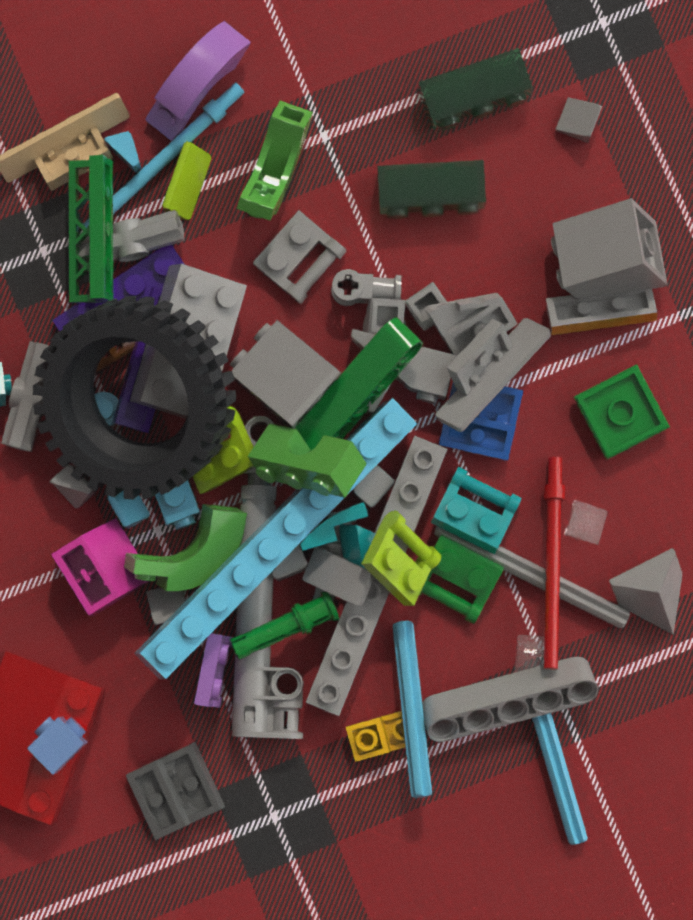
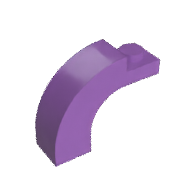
(194, 77)

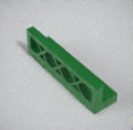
(99, 229)

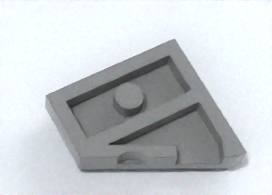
(463, 318)

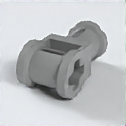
(366, 286)

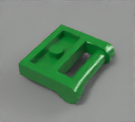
(465, 570)

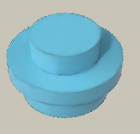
(107, 405)

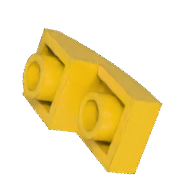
(376, 736)

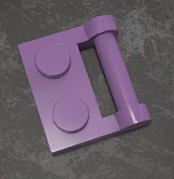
(212, 671)

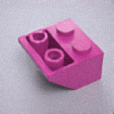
(96, 567)

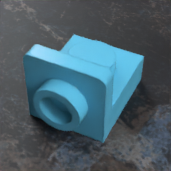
(179, 506)

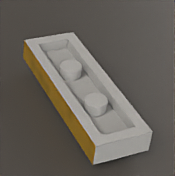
(573, 315)

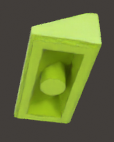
(187, 180)

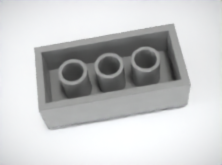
(208, 299)

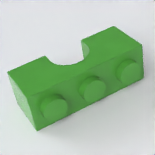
(287, 459)

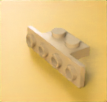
(65, 142)

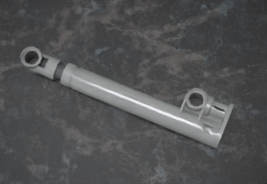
(256, 698)

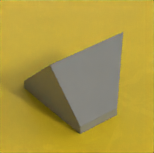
(651, 590)

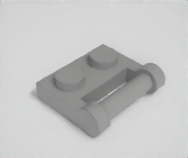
(289, 251)

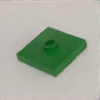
(621, 412)

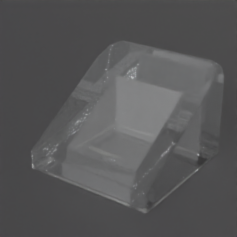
(585, 522)
(529, 652)

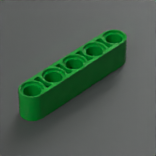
(360, 383)

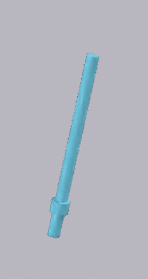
(213, 112)

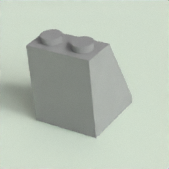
(609, 251)
(283, 373)

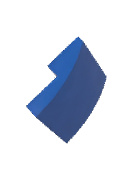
(491, 430)

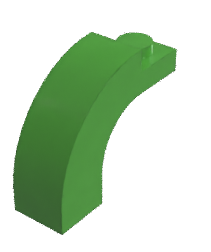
(276, 161)
(216, 540)

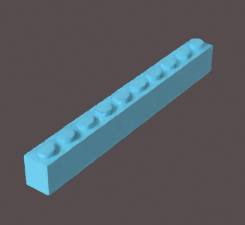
(265, 550)

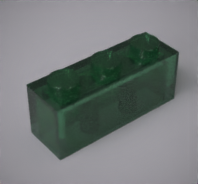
(475, 89)
(431, 188)

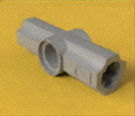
(137, 237)
(22, 422)

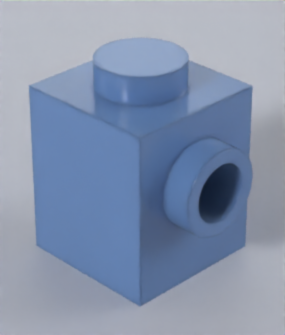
(57, 742)

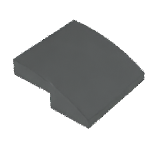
(175, 791)

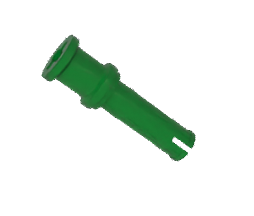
(300, 619)

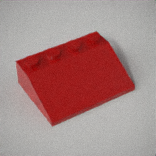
(27, 699)

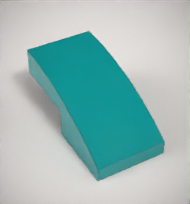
(326, 531)

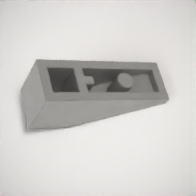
(425, 372)

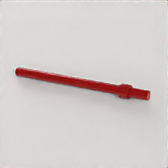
(554, 495)

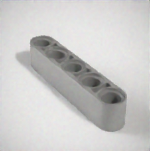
(508, 699)

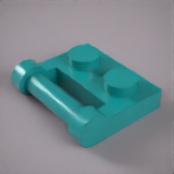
(471, 519)

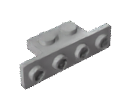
(487, 367)

